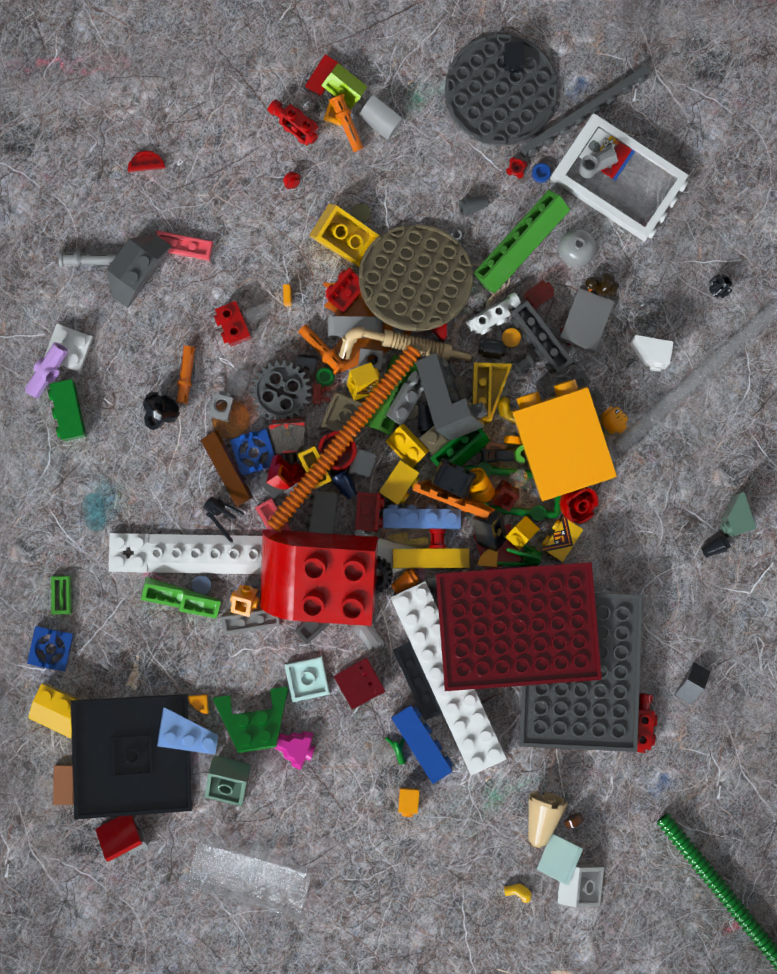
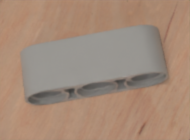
(340, 325)

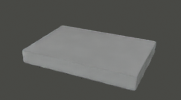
(586, 320)

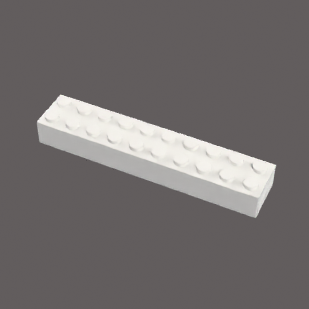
(461, 707)

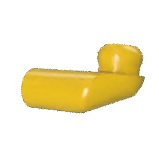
(504, 409)
(520, 890)

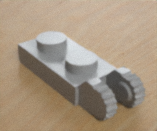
(405, 399)

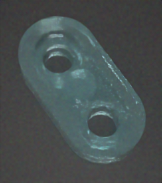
(93, 513)

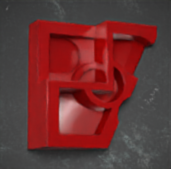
(282, 474)

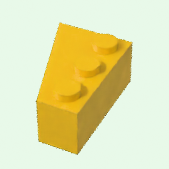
(488, 384)

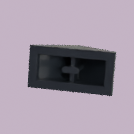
(693, 683)

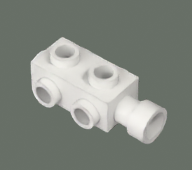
(490, 317)

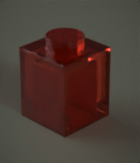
(539, 294)
(505, 495)

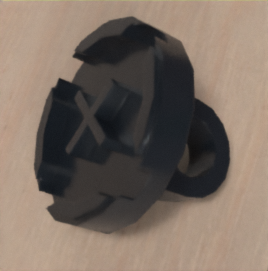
(161, 408)

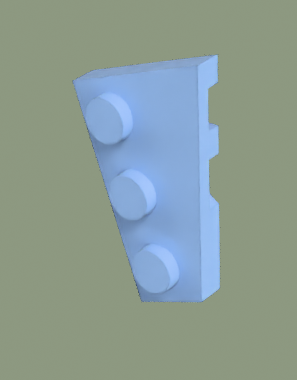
(184, 734)

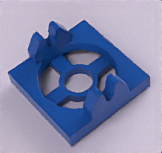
(236, 445)
(33, 658)

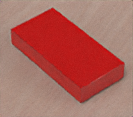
(319, 75)

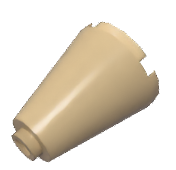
(543, 816)

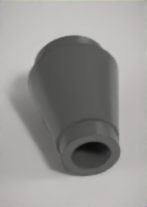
(470, 205)

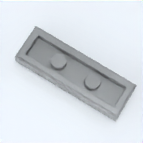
(257, 620)

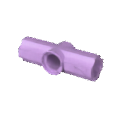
(46, 370)

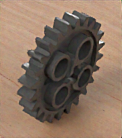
(287, 374)

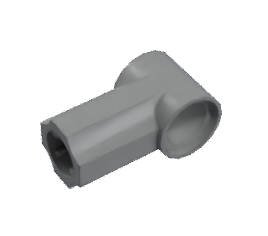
(598, 161)
(368, 635)

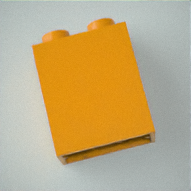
(563, 440)

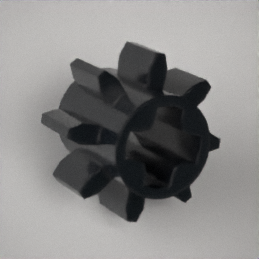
(720, 286)

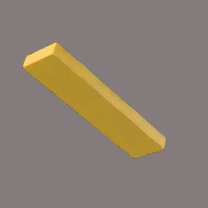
(430, 558)

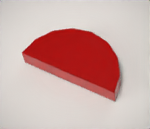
(145, 161)

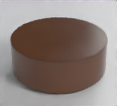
(574, 820)

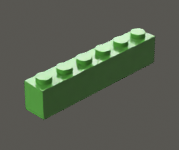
(521, 241)

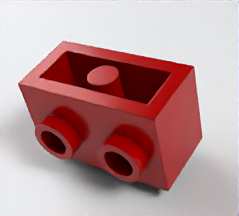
(232, 324)

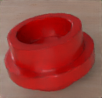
(291, 180)

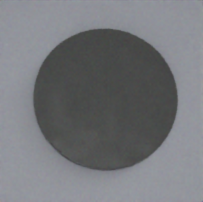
(497, 104)

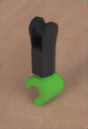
(503, 455)

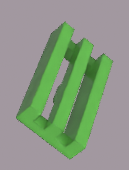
(61, 595)

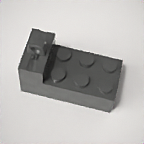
(449, 411)

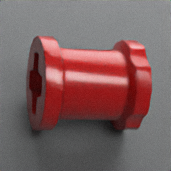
(437, 539)

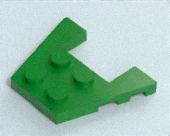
(254, 729)

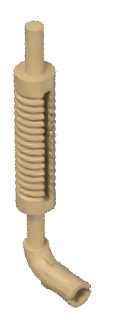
(400, 341)

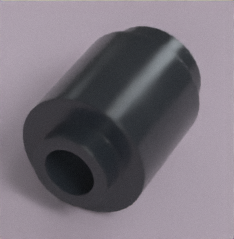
(491, 348)

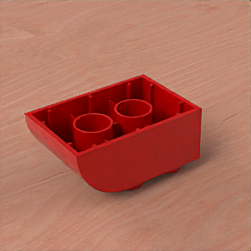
(319, 577)

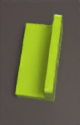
(343, 82)

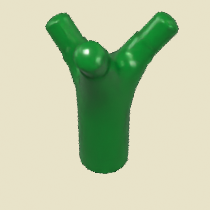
(398, 748)

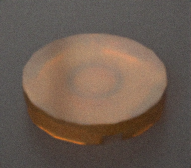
(237, 424)

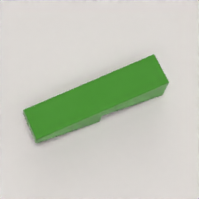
(184, 599)

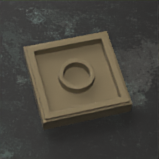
(339, 412)

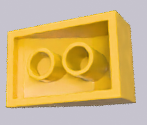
(343, 234)

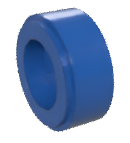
(541, 172)

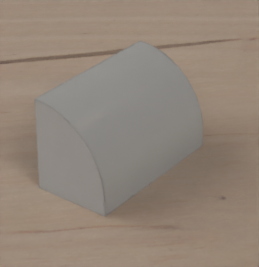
(380, 117)

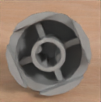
(577, 247)

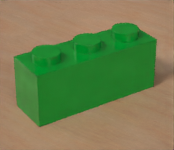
(67, 410)
(462, 448)

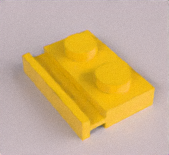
(407, 446)

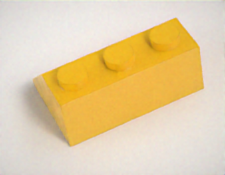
(52, 709)

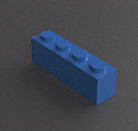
(422, 745)

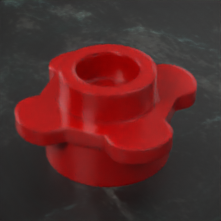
(521, 166)

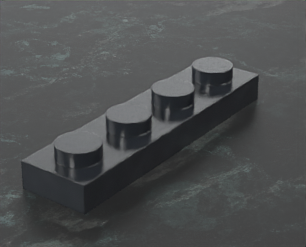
(417, 681)

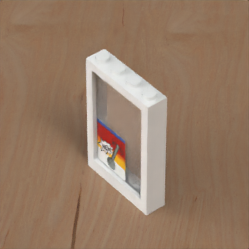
(627, 192)

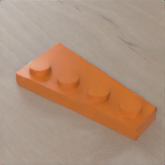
(467, 505)

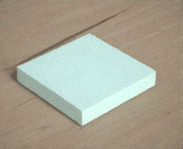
(307, 679)
(559, 859)

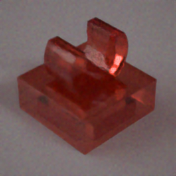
(318, 394)

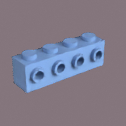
(421, 518)

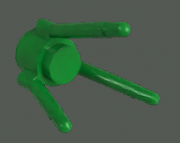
(529, 556)

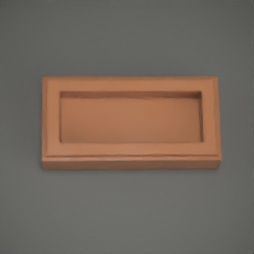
(62, 785)

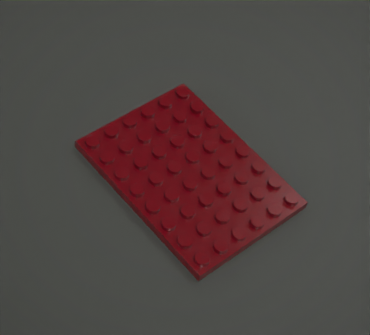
(518, 626)

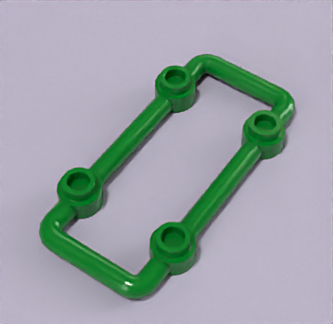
(537, 513)

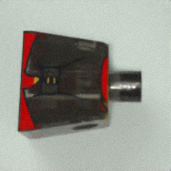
(288, 436)

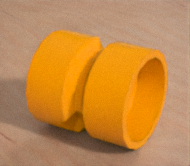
(482, 488)

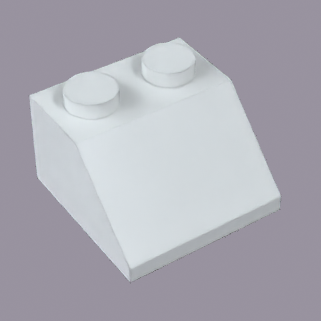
(652, 351)
(584, 887)

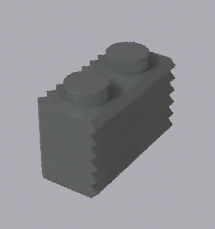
(363, 463)

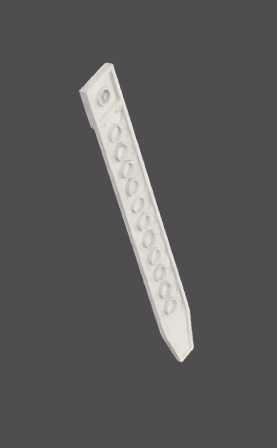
(200, 553)

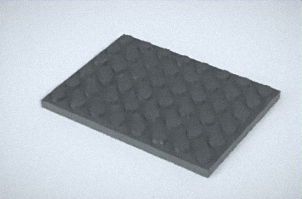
(596, 711)

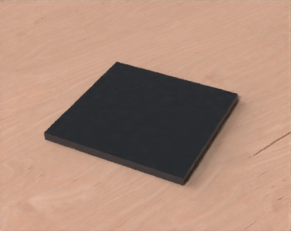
(118, 758)

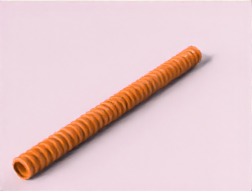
(345, 436)

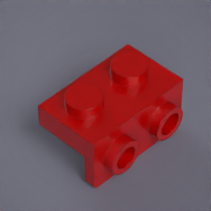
(344, 291)
(368, 511)

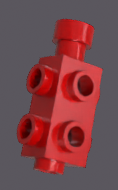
(300, 123)
(647, 728)

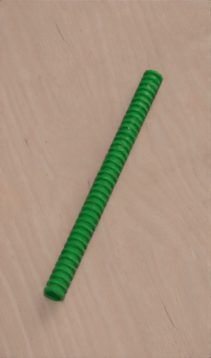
(719, 887)

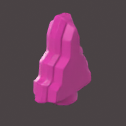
(296, 747)

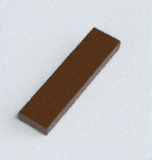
(226, 468)

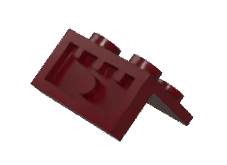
(359, 683)

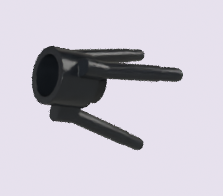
(215, 507)

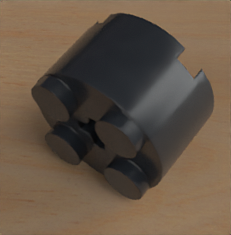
(453, 478)

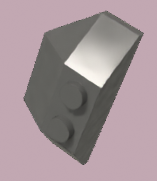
(135, 266)

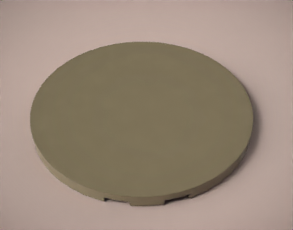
(415, 277)

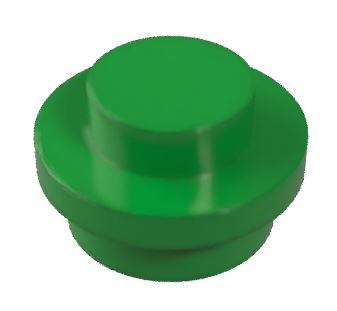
(325, 377)

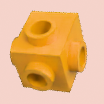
(244, 600)

